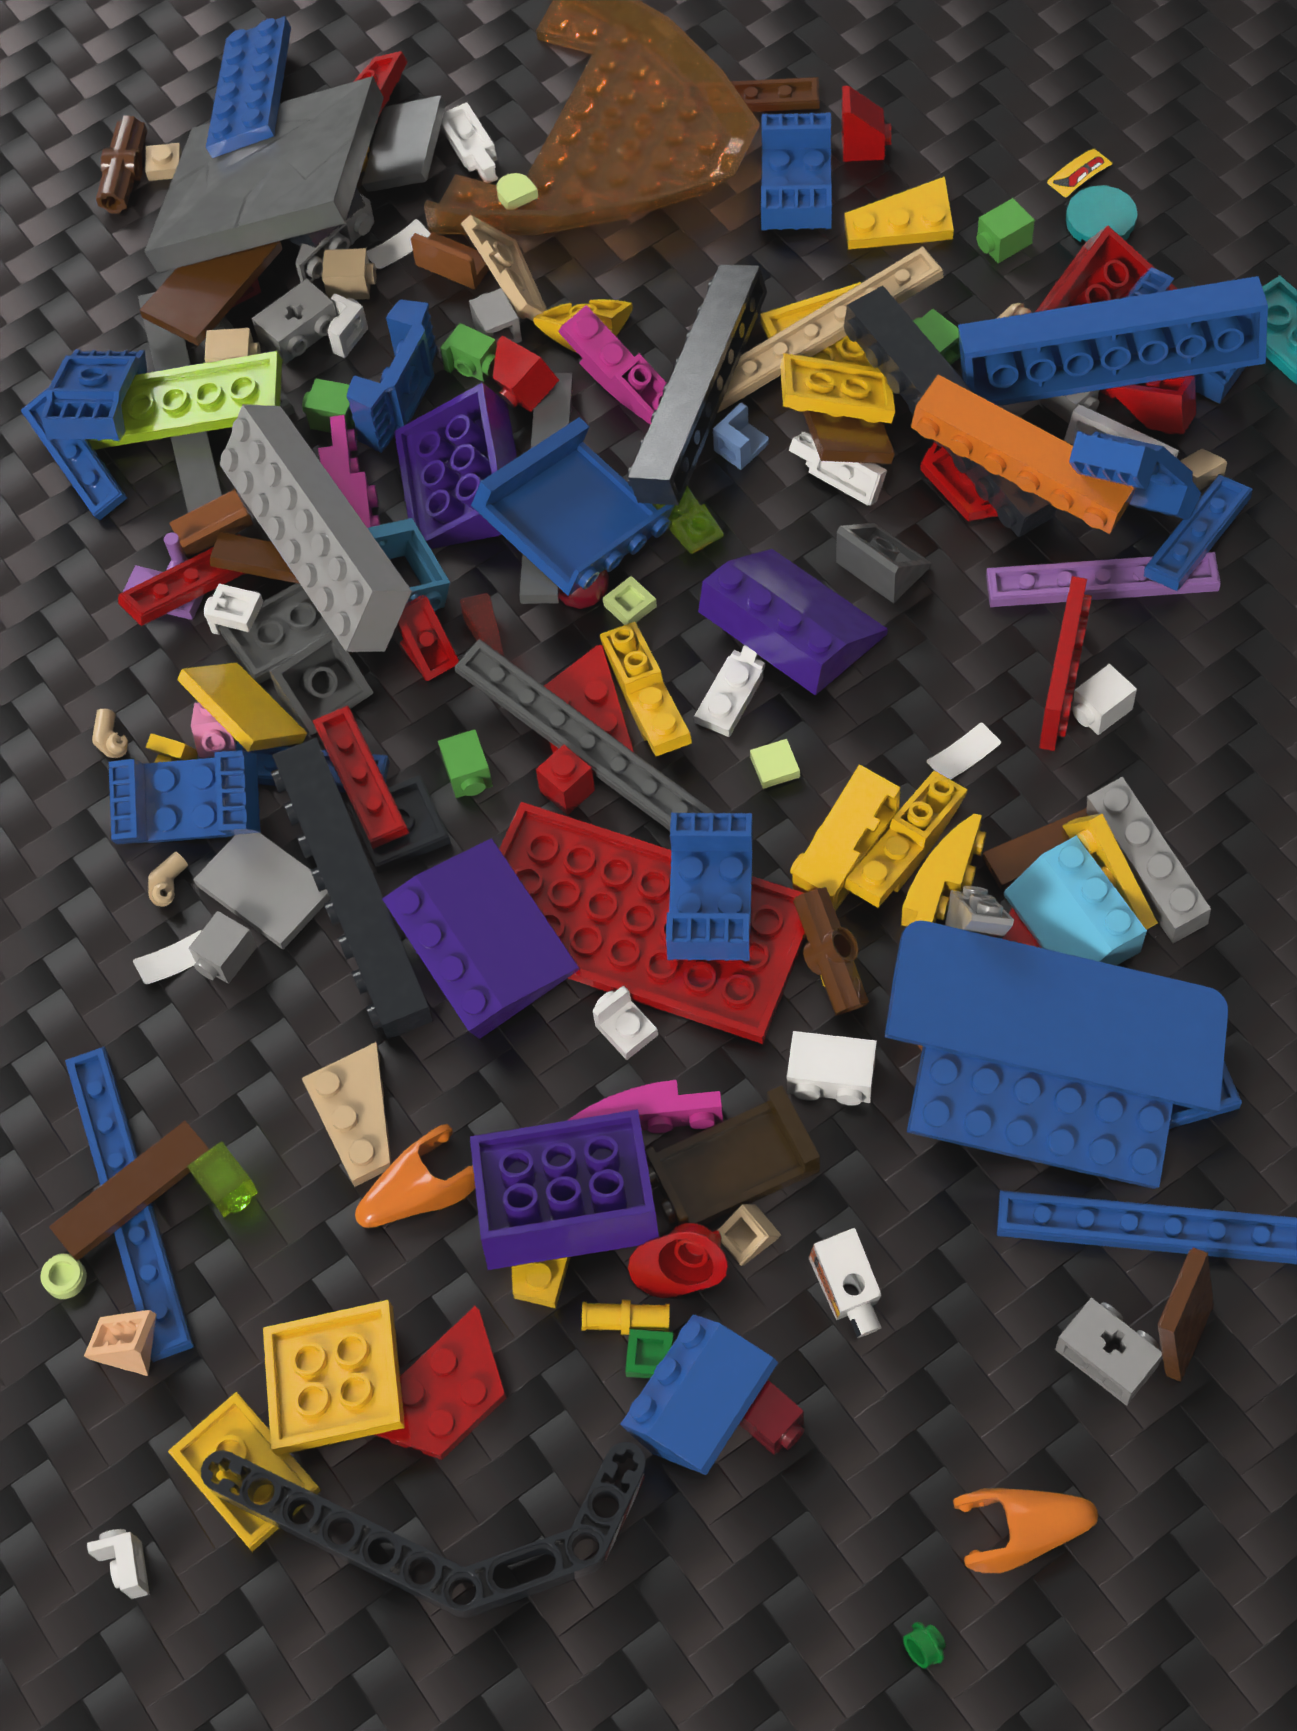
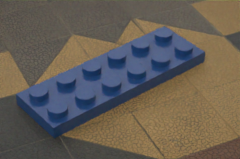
(249, 86)

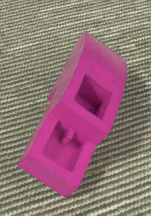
(612, 364)
(346, 471)
(661, 1107)

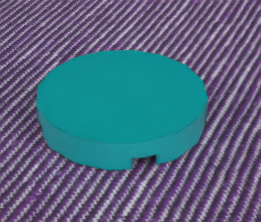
(1098, 207)

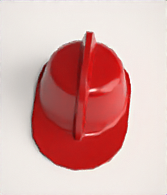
(679, 1262)

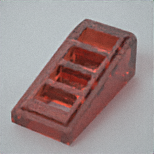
(481, 620)

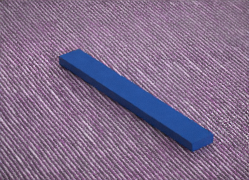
(1147, 1226)
(140, 1237)

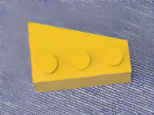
(847, 834)

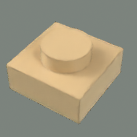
(162, 161)

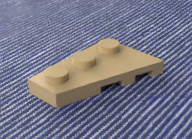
(507, 265)
(353, 1112)

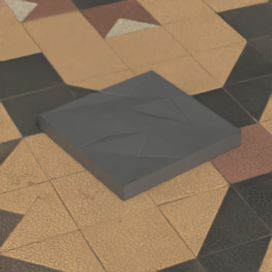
(272, 187)

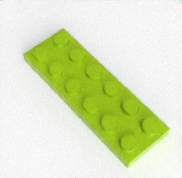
(196, 397)

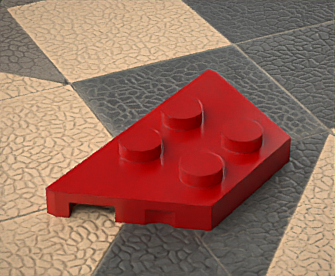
(954, 485)
(591, 691)
(449, 1390)

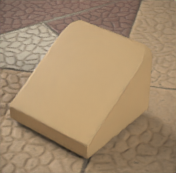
(1205, 467)
(747, 1233)

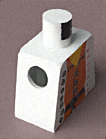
(840, 1263)

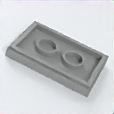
(263, 887)

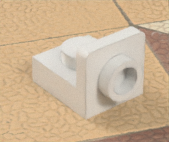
(348, 325)
(232, 608)
(623, 1022)
(129, 1567)

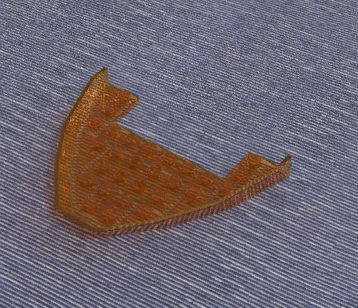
(636, 135)

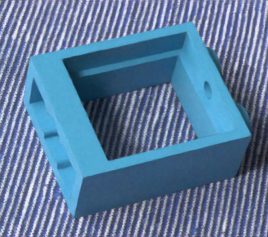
(406, 540)

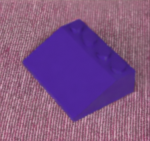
(447, 458)
(788, 617)
(481, 936)
(563, 1189)

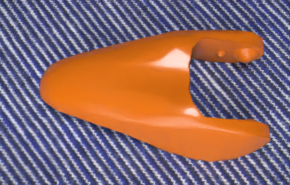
(410, 1188)
(1035, 1523)

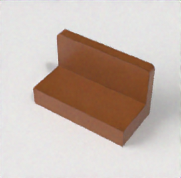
(449, 259)
(202, 526)

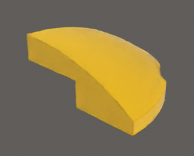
(610, 312)

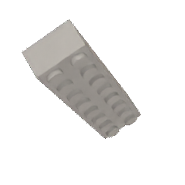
(314, 529)

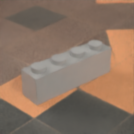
(1157, 870)

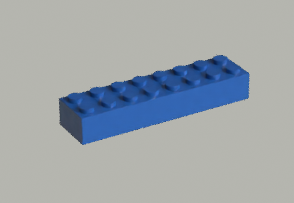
(1116, 342)

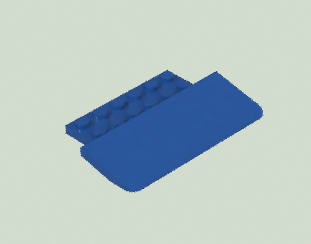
(1052, 1051)

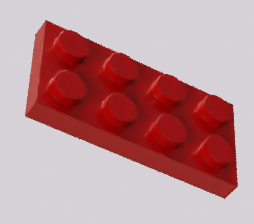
(1066, 664)

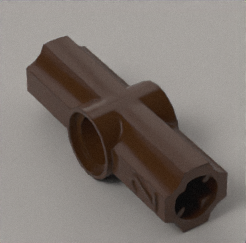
(121, 164)
(831, 951)

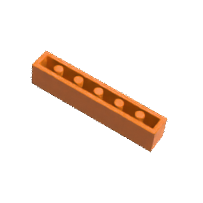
(1017, 452)

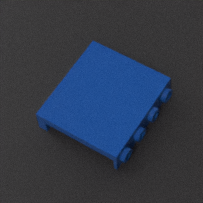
(568, 509)

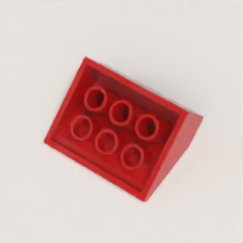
(1099, 272)

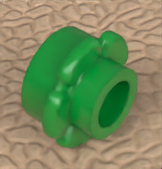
(925, 1645)

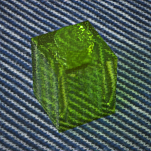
(223, 1180)

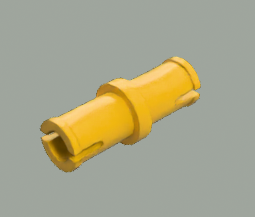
(625, 1317)

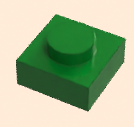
(646, 1351)

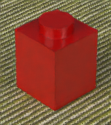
(565, 779)

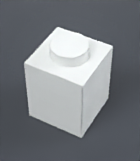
(1103, 699)

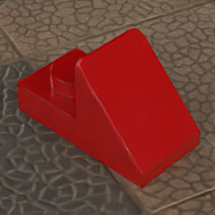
(425, 639)

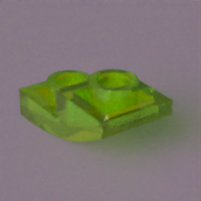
(692, 523)

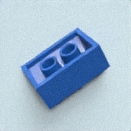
(698, 1394)

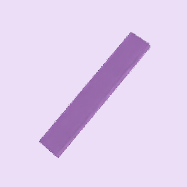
(1104, 581)

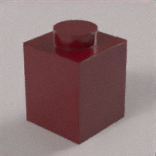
(774, 1419)

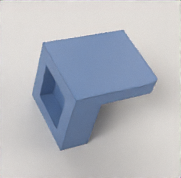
(738, 439)

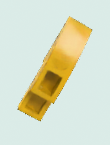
(644, 689)
(907, 841)
(944, 871)

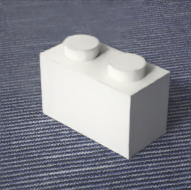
(831, 1068)

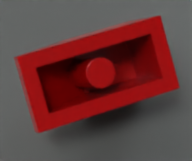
(863, 128)
(521, 375)
(1161, 404)

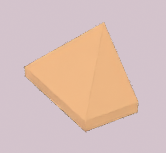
(124, 1341)

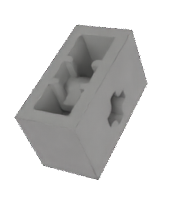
(295, 321)
(1122, 1370)

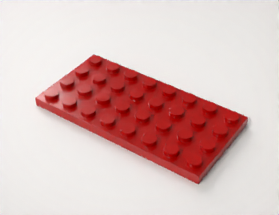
(610, 911)

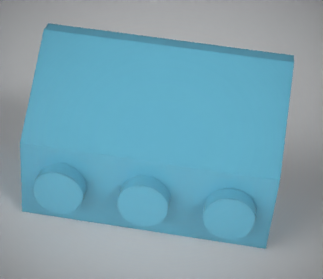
(1075, 907)

